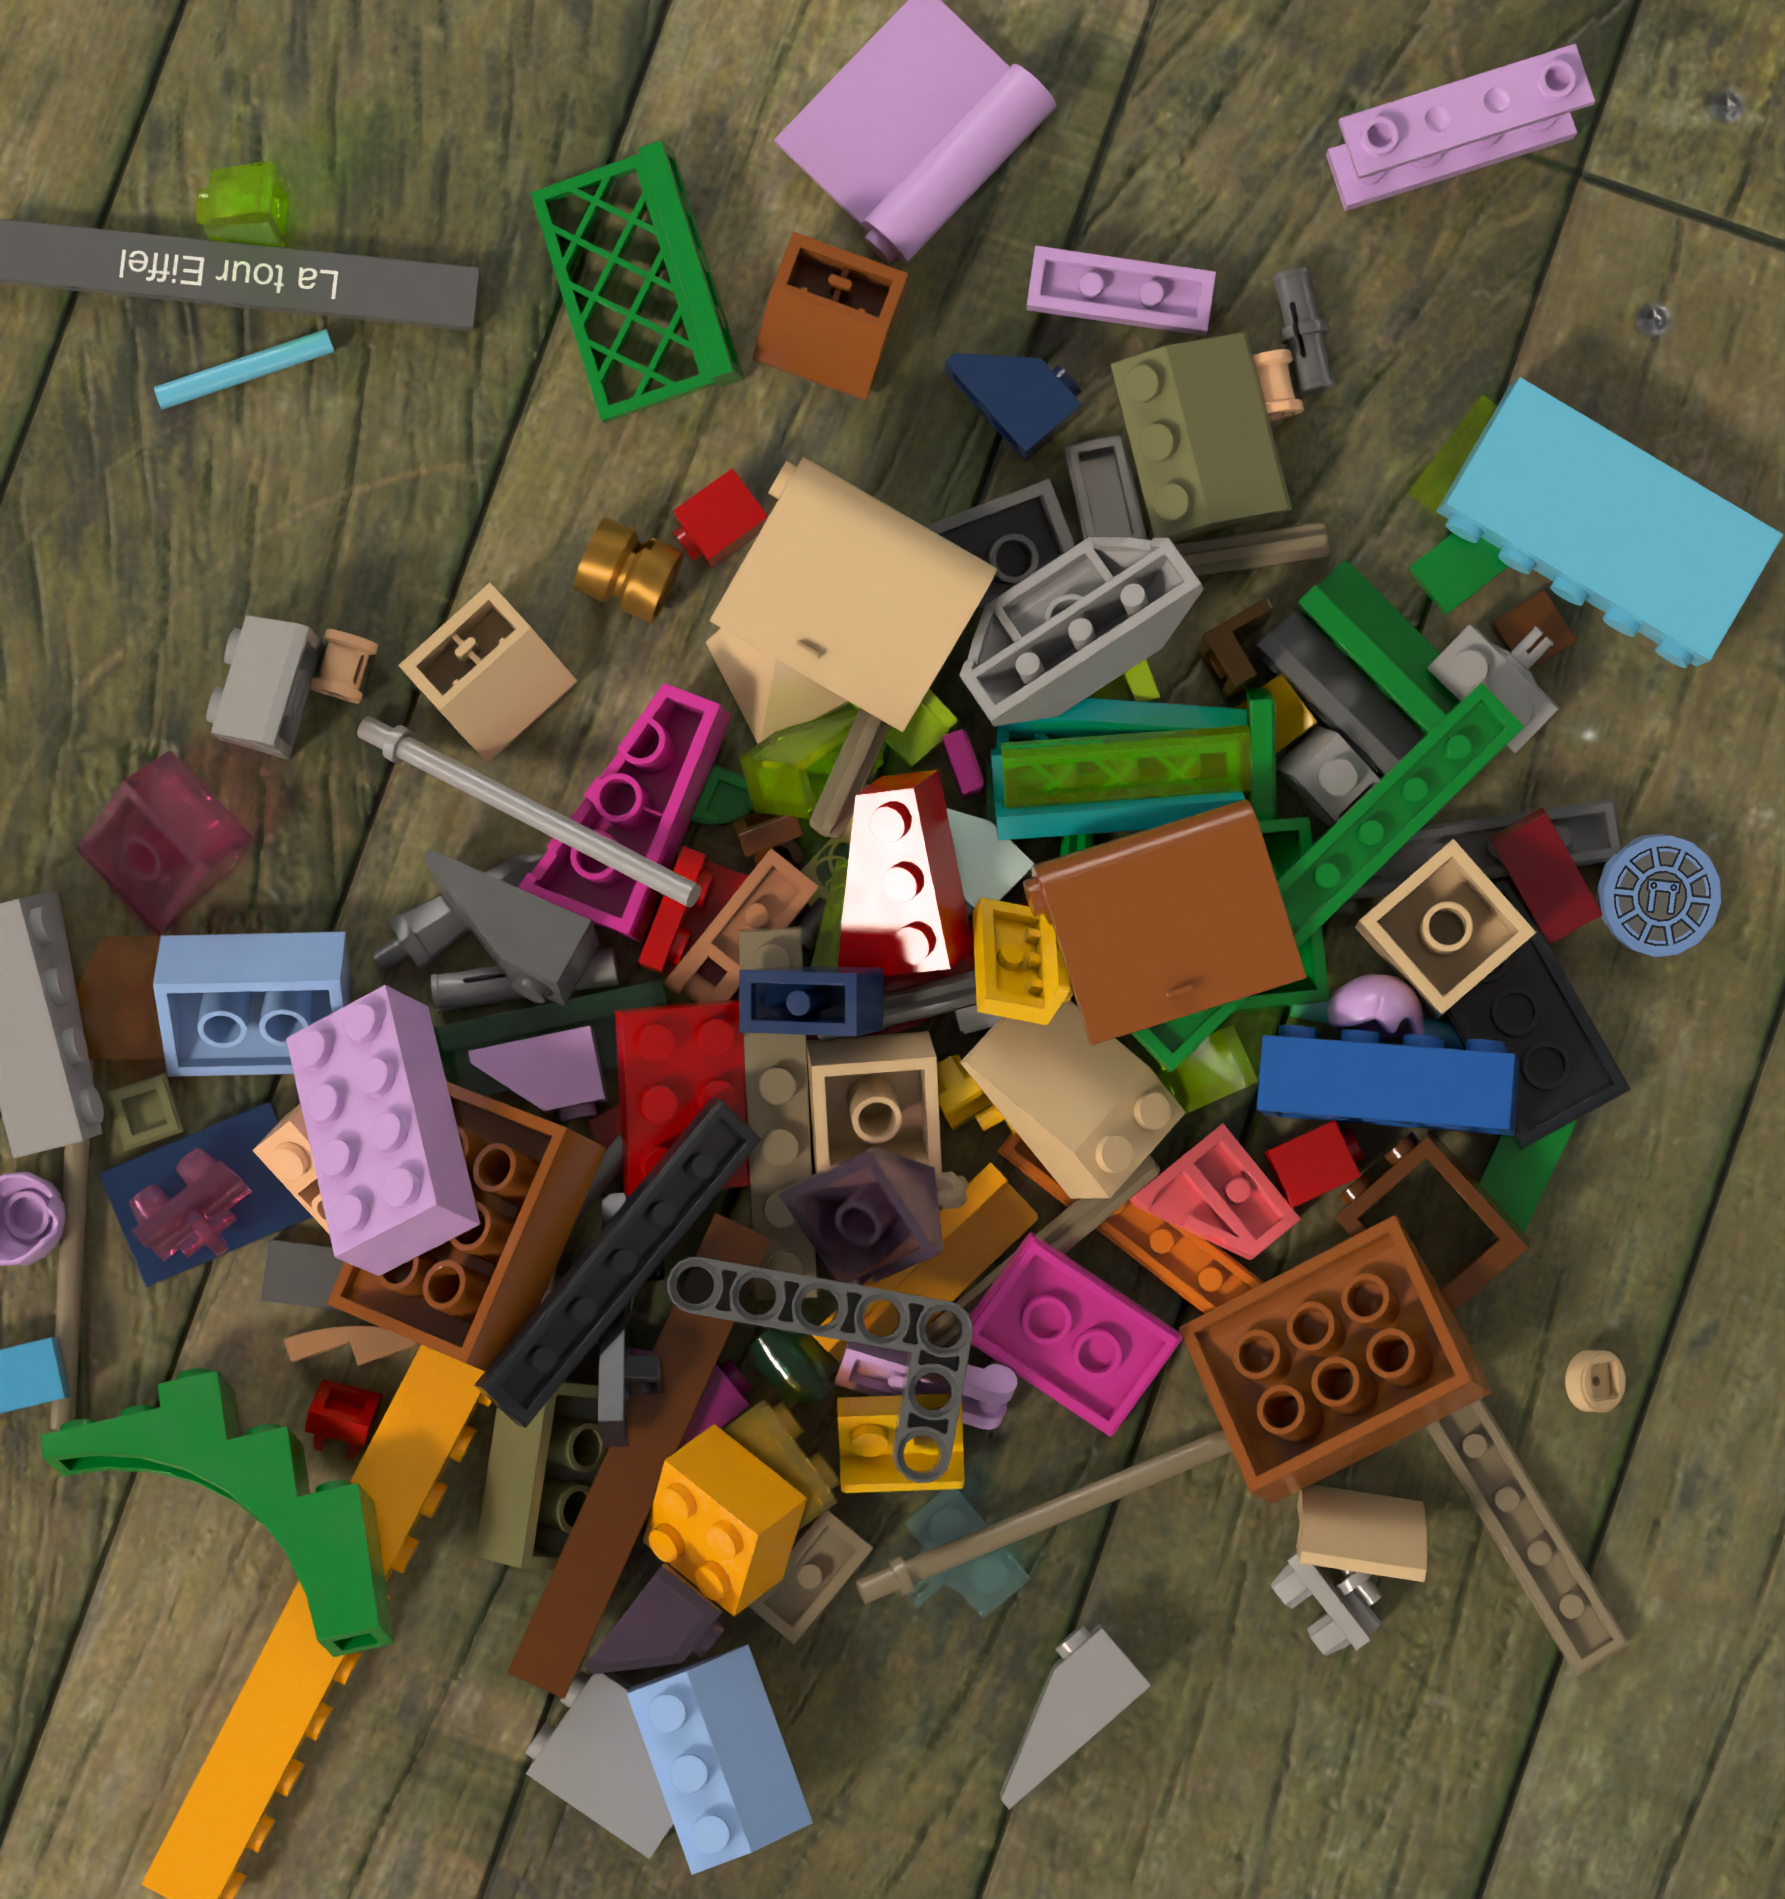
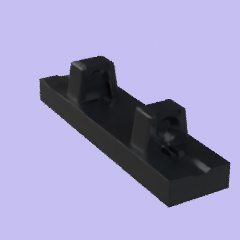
(619, 1371)

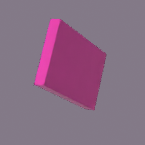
(1071, 1334)

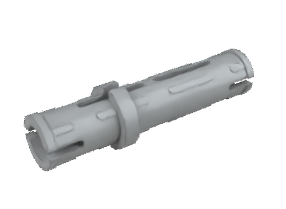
(492, 986)

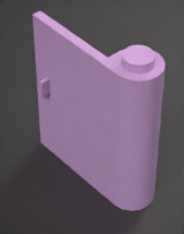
(914, 126)

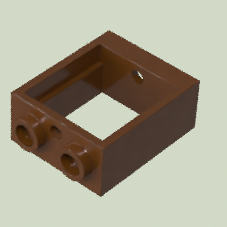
(1406, 1156)

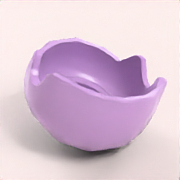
(1377, 1005)
(29, 1218)

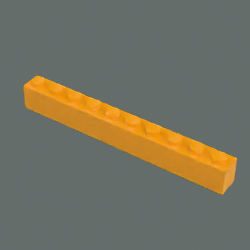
(294, 1672)

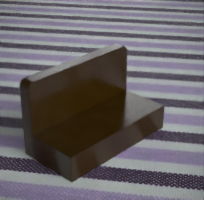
(1224, 655)

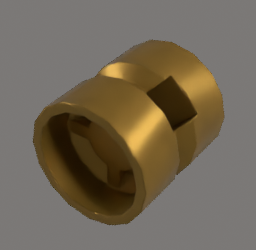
(629, 570)

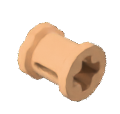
(1276, 384)
(343, 666)

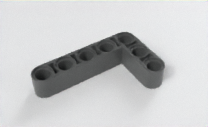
(849, 1326)

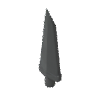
(435, 924)

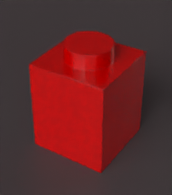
(718, 520)
(1315, 1162)

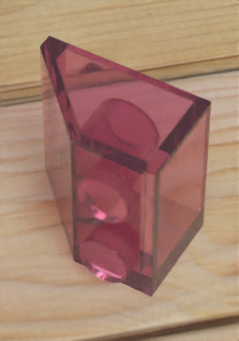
(163, 842)

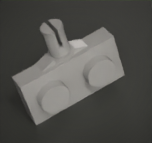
(1505, 673)

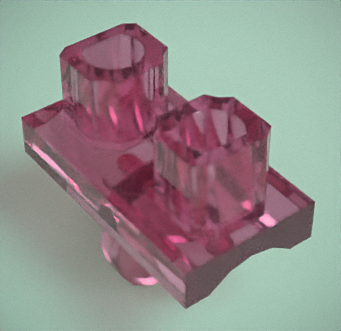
(193, 1215)

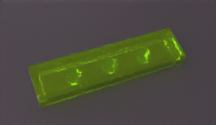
(1126, 766)

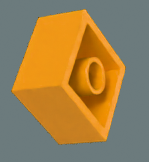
(724, 1519)

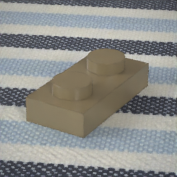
(813, 1575)

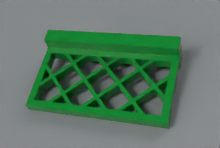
(686, 265)

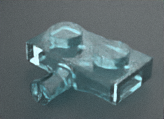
(981, 1581)

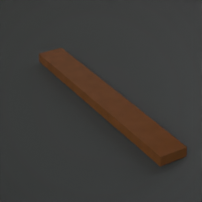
(631, 1473)

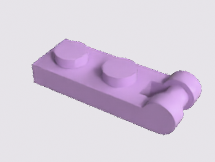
(882, 1373)

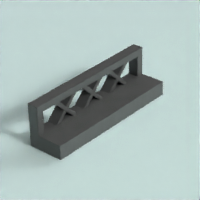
(1337, 693)

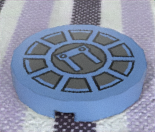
(1659, 895)

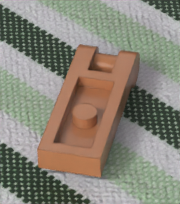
(765, 900)

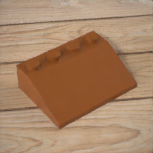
(489, 1280)
(1333, 1361)

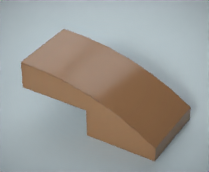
(367, 1343)

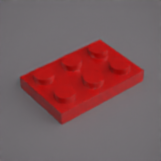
(667, 1073)

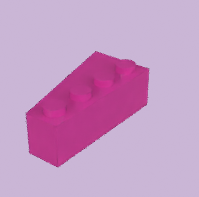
(641, 804)

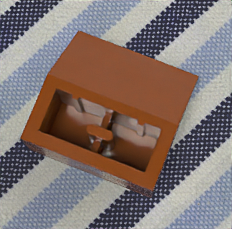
(830, 316)

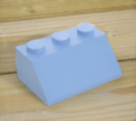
(239, 996)
(719, 1758)

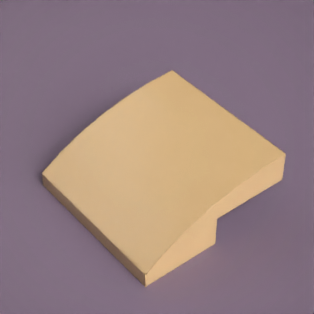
(1362, 1532)

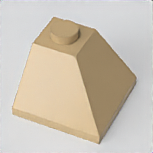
(768, 690)

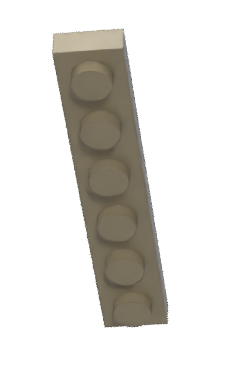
(779, 1115)

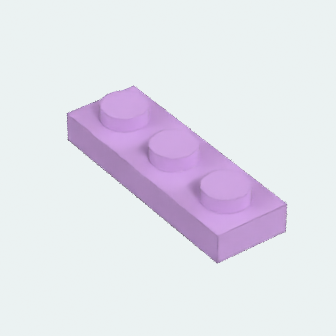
(1120, 290)

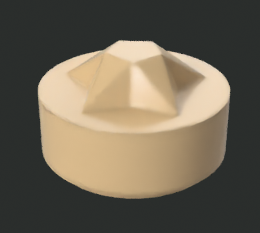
(1595, 1381)

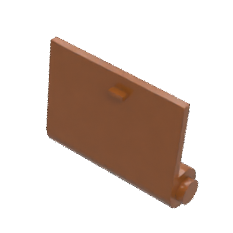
(1167, 921)

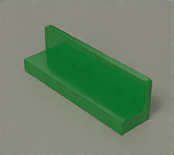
(1379, 644)

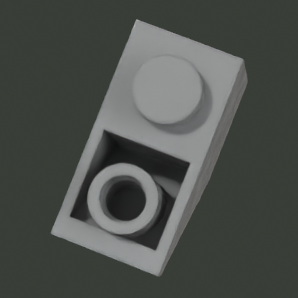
(1326, 774)

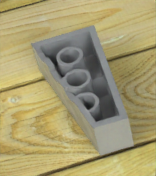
(43, 1046)

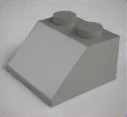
(265, 685)

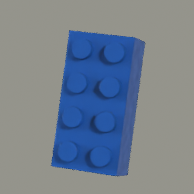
(1389, 1083)

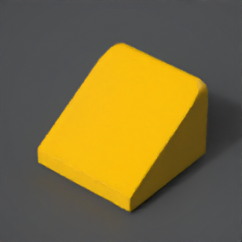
(1291, 714)

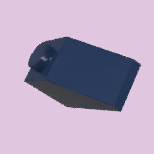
(1017, 397)
(811, 1000)

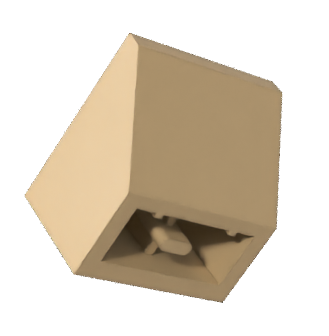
(488, 673)

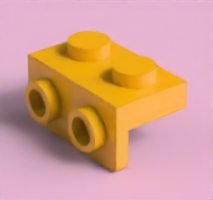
(1017, 963)

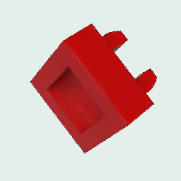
(343, 1415)

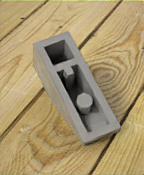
(1078, 1699)

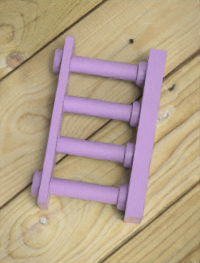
(1459, 127)

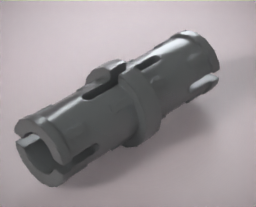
(1304, 331)

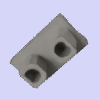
(1342, 1595)

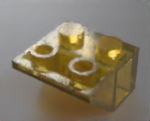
(772, 1437)

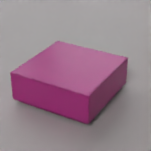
(963, 764)

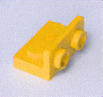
(866, 1443)

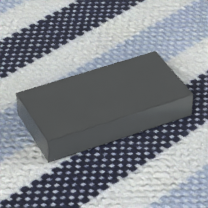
(1104, 488)

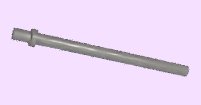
(400, 746)

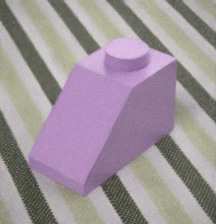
(550, 1071)

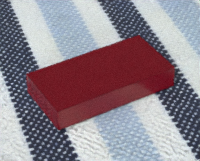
(1545, 875)

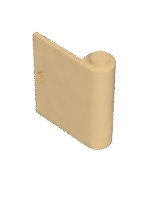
(852, 593)

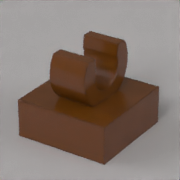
(765, 831)

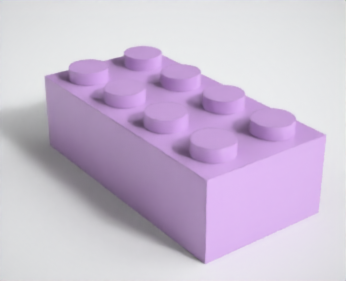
(382, 1131)

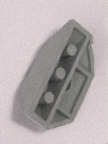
(1077, 626)

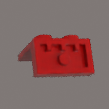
(679, 926)

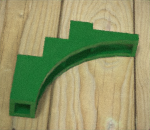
(198, 1440)

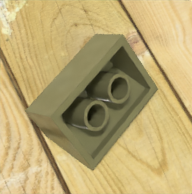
(1201, 437)
(540, 1478)

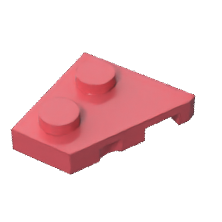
(1219, 1197)

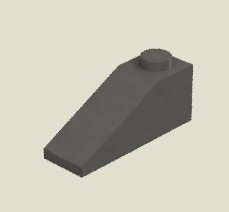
(529, 938)

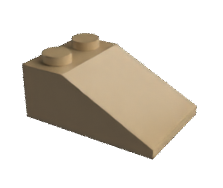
(1074, 1104)

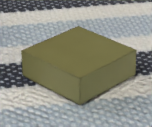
(146, 1112)

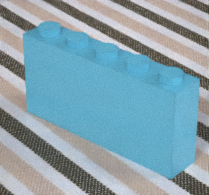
(1608, 525)

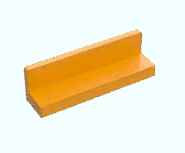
(971, 1243)

